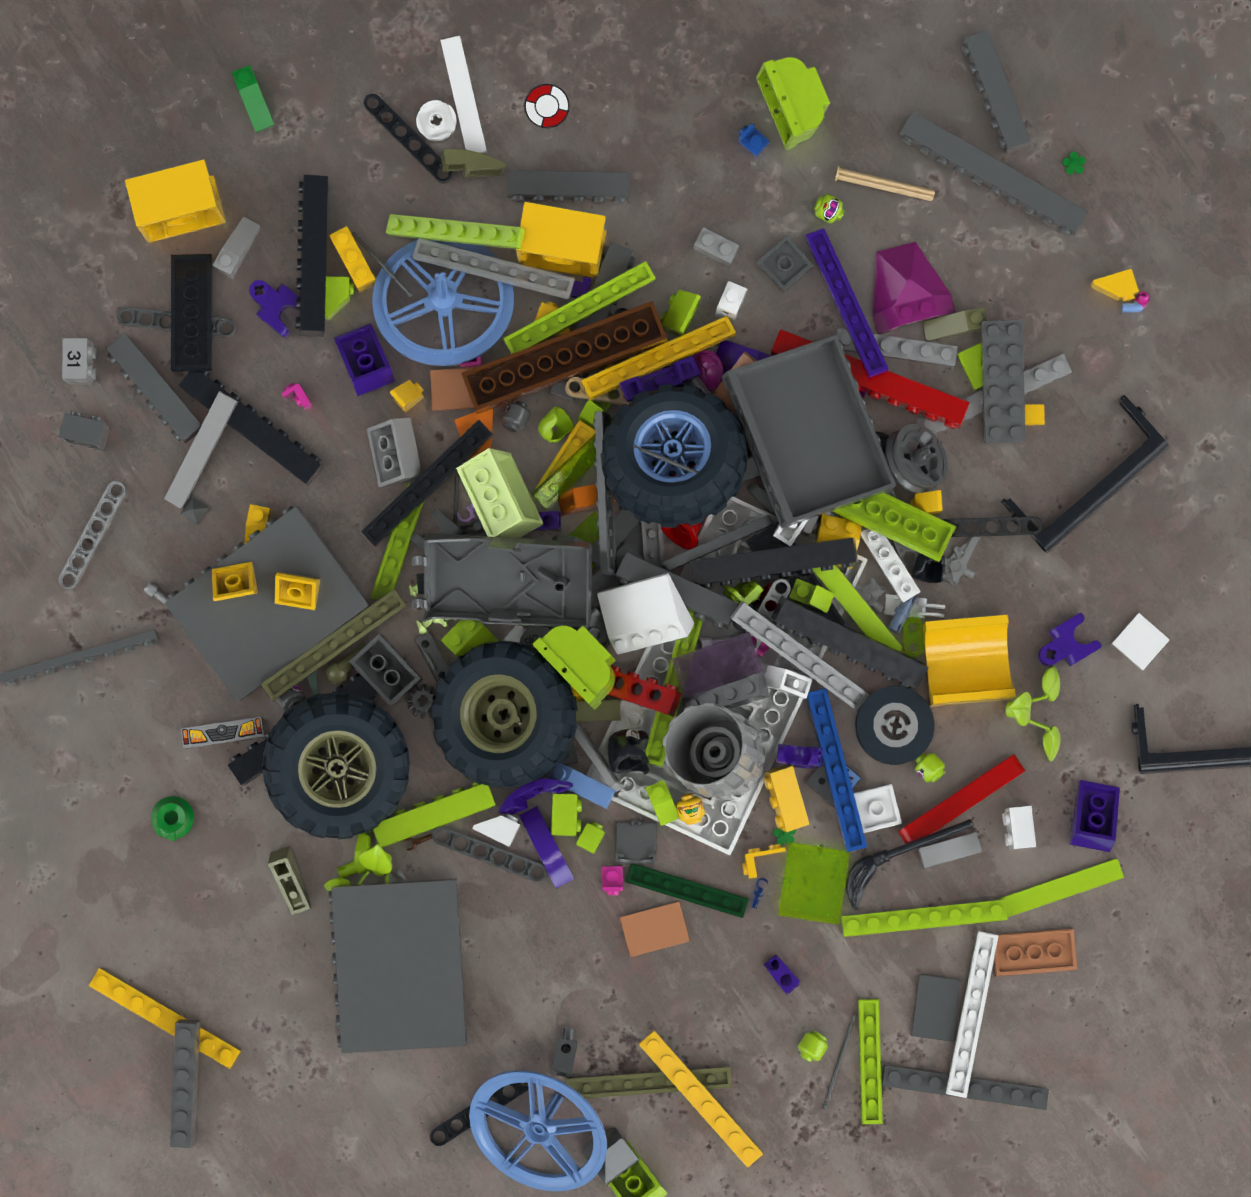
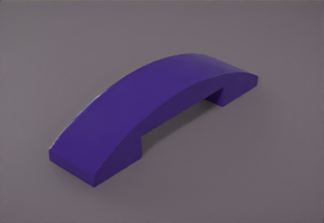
(678, 374)
(518, 799)
(546, 847)

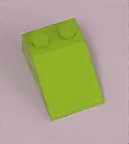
(637, 1181)

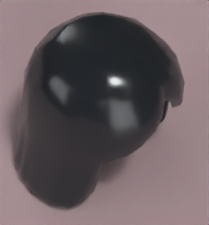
(928, 572)

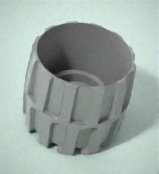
(697, 737)

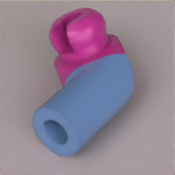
(1138, 304)

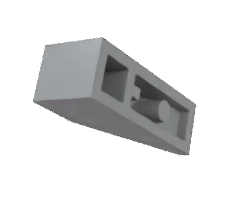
(236, 247)

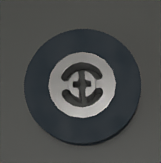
(918, 731)

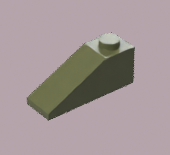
(954, 324)
(289, 880)

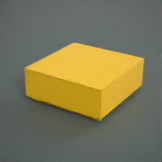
(1034, 414)

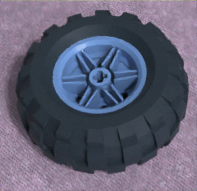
(649, 490)

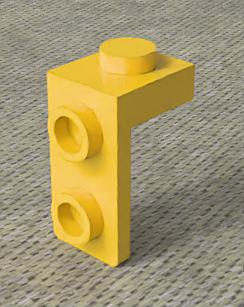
(749, 867)

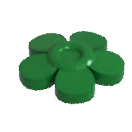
(1074, 164)
(783, 836)

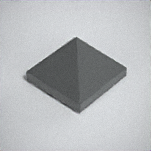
(194, 510)

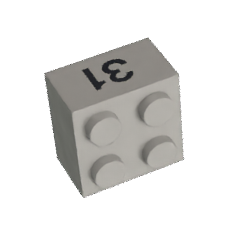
(78, 361)

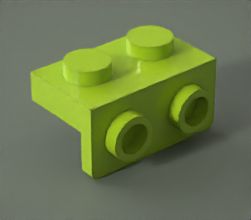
(745, 592)

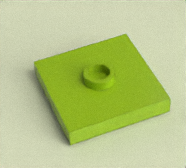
(972, 365)

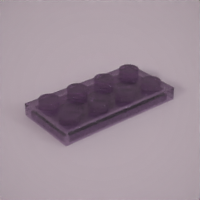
(717, 664)

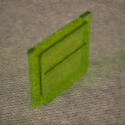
(813, 883)

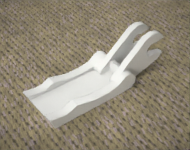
(918, 609)

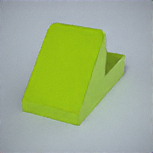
(588, 413)
(812, 595)

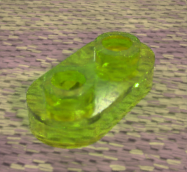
(913, 637)

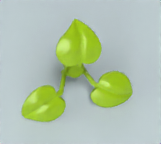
(1020, 710)
(374, 860)

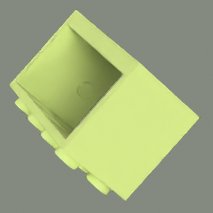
(499, 494)

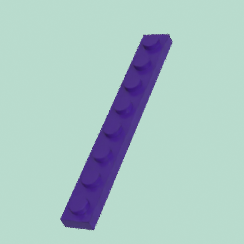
(846, 303)

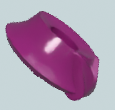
(710, 368)

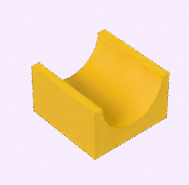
(175, 201)
(562, 240)
(967, 660)

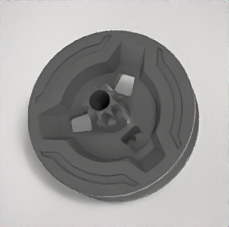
(907, 469)

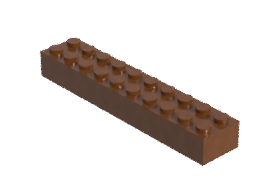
(564, 357)

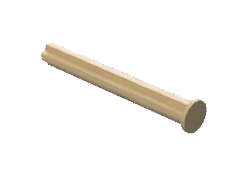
(884, 184)

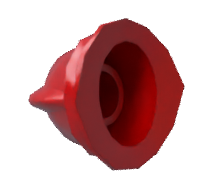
(684, 535)

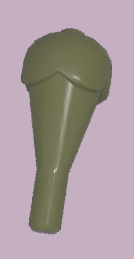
(338, 671)

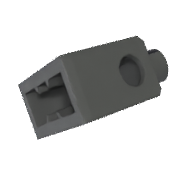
(564, 1062)

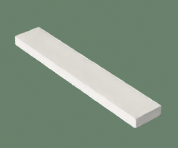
(463, 94)

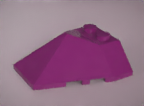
(907, 289)

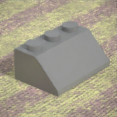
(394, 452)

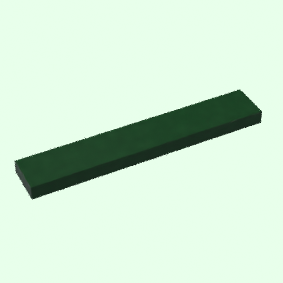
(687, 890)

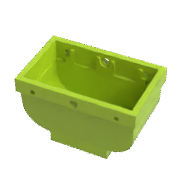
(796, 96)
(582, 660)

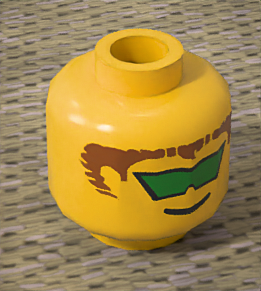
(690, 809)

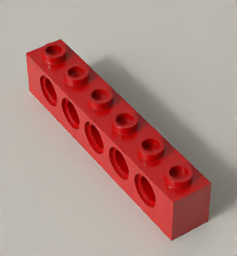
(666, 704)

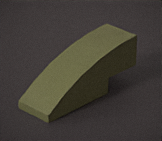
(471, 163)

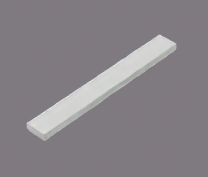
(972, 1014)

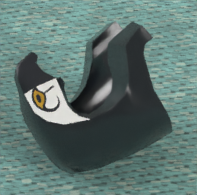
(622, 748)

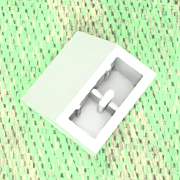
(1019, 827)

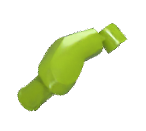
(363, 843)

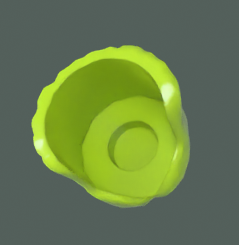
(559, 418)

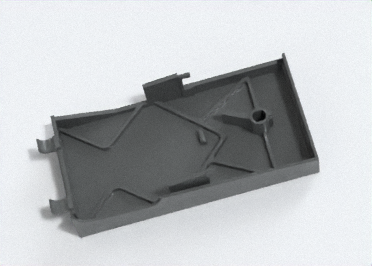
(506, 580)

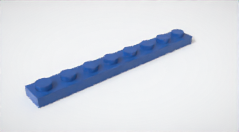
(836, 770)

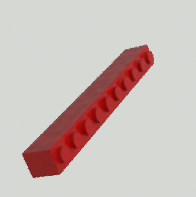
(893, 388)

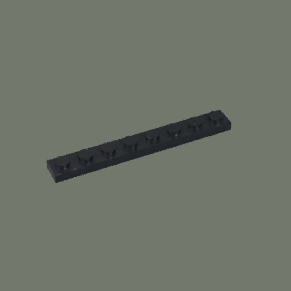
(427, 483)

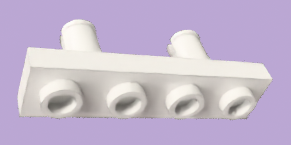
(890, 564)

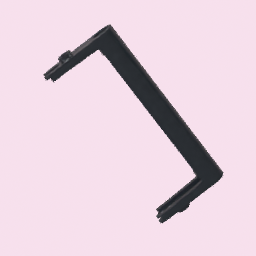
(1104, 490)
(1183, 761)

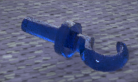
(758, 893)

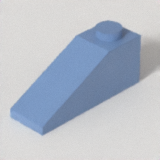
(583, 785)

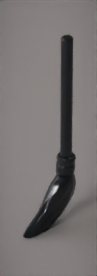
(866, 866)

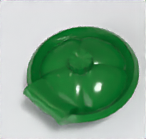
(172, 818)

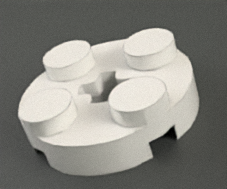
(441, 110)

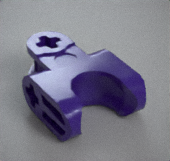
(273, 304)
(1065, 645)
(800, 756)

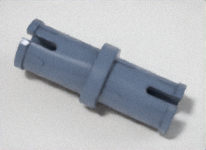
(901, 614)

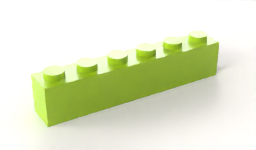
(435, 814)

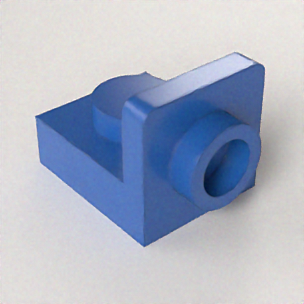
(752, 139)

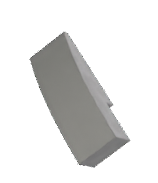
(949, 850)

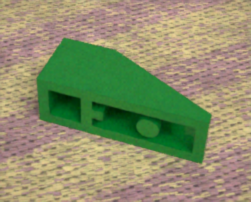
(252, 98)

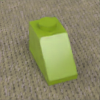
(337, 294)
(662, 802)

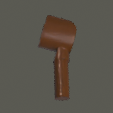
(418, 841)

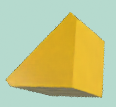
(233, 581)
(296, 590)

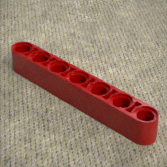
(962, 800)

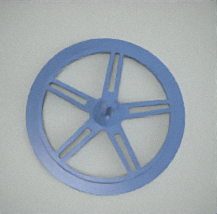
(442, 299)
(539, 1130)

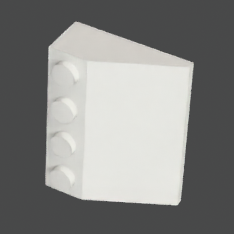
(644, 613)

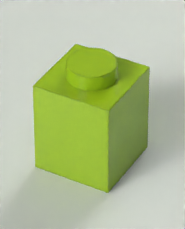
(591, 837)

